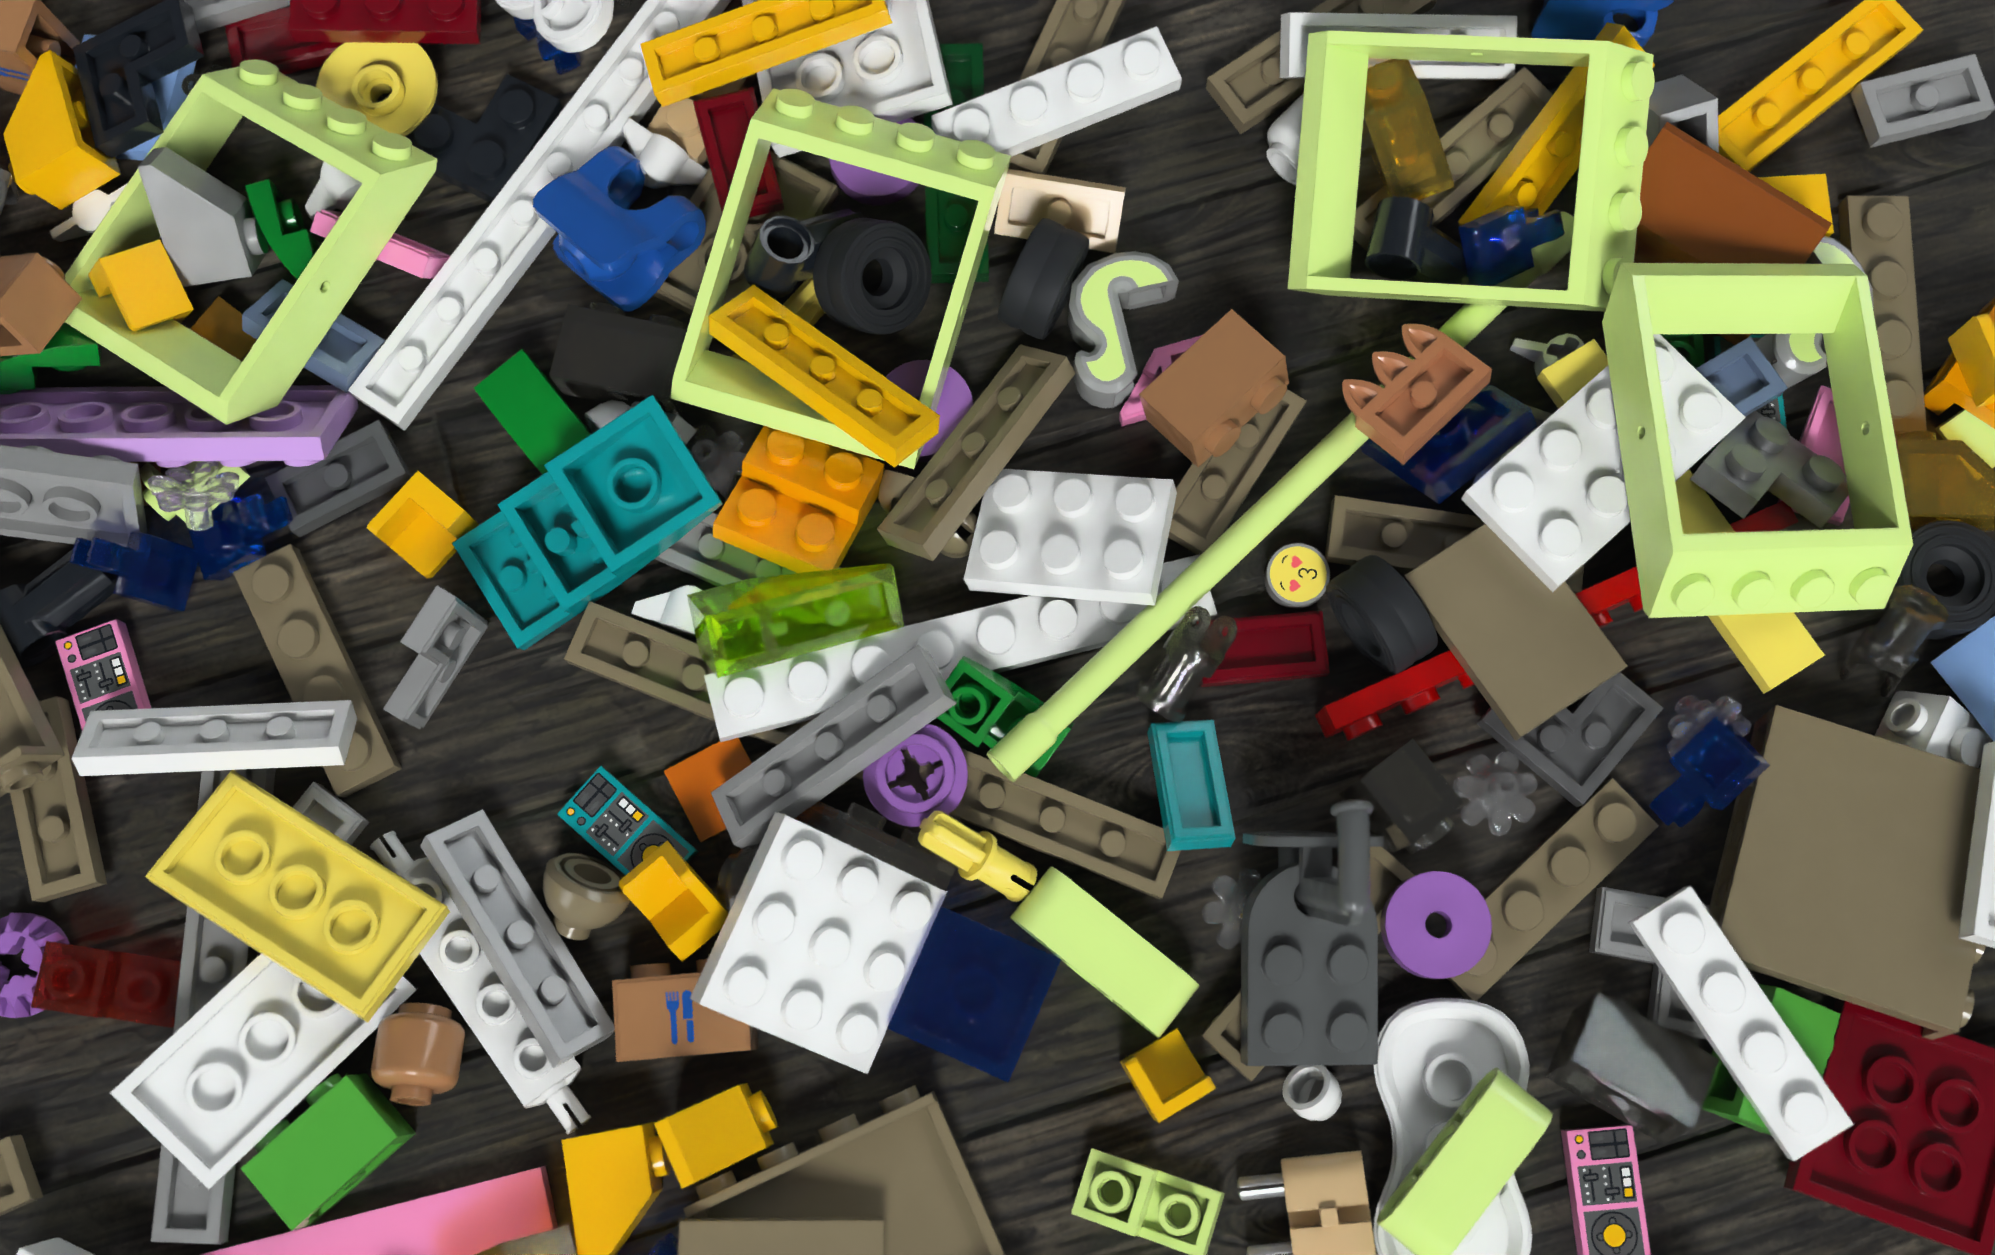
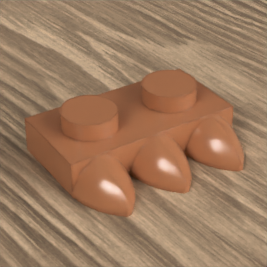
(1416, 393)

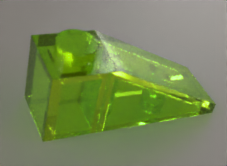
(792, 615)

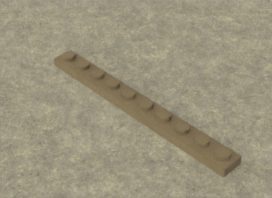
(1020, 810)

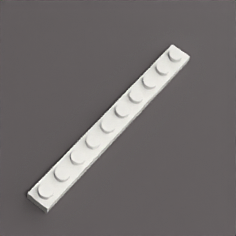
(510, 231)

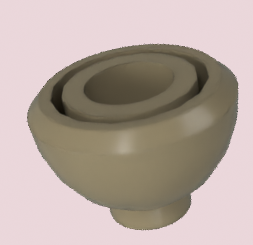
(582, 894)

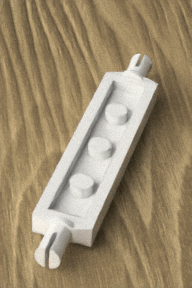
(483, 1000)

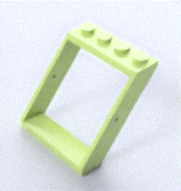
(864, 141)
(1608, 173)
(182, 360)
(1768, 568)

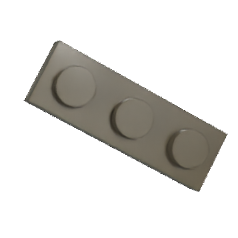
(1216, 490)
(58, 821)

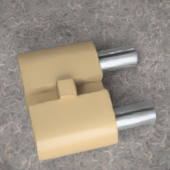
(1323, 1203)

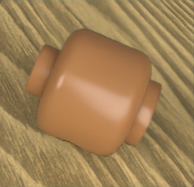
(418, 1053)

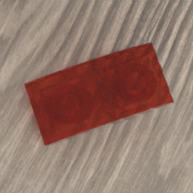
(107, 984)

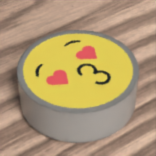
(1296, 576)

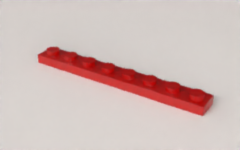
(1419, 684)

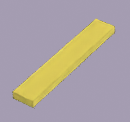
(1766, 644)

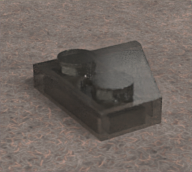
(863, 831)

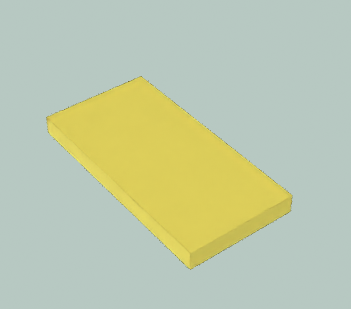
(299, 895)

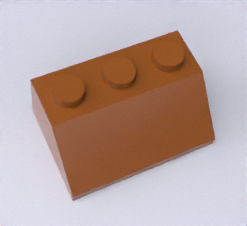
(1716, 212)

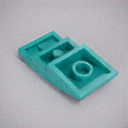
(587, 523)

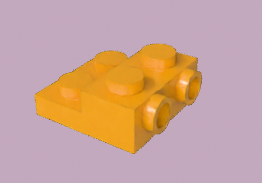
(799, 501)

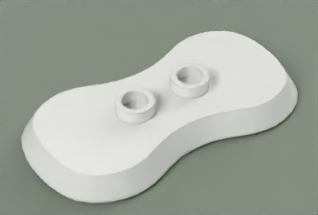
(1425, 1070)

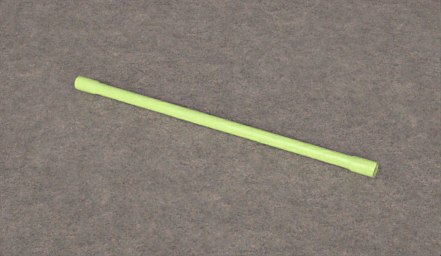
(1041, 728)

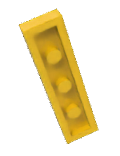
(752, 41)
(1813, 80)
(1549, 147)
(824, 375)

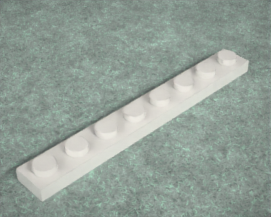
(993, 636)

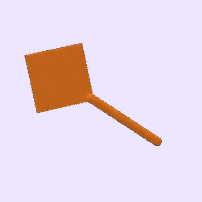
(699, 776)

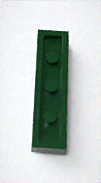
(950, 214)

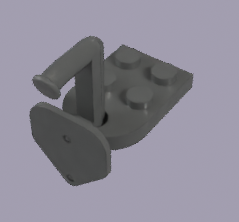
(1312, 948)

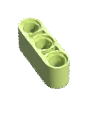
(1105, 951)
(1465, 1166)

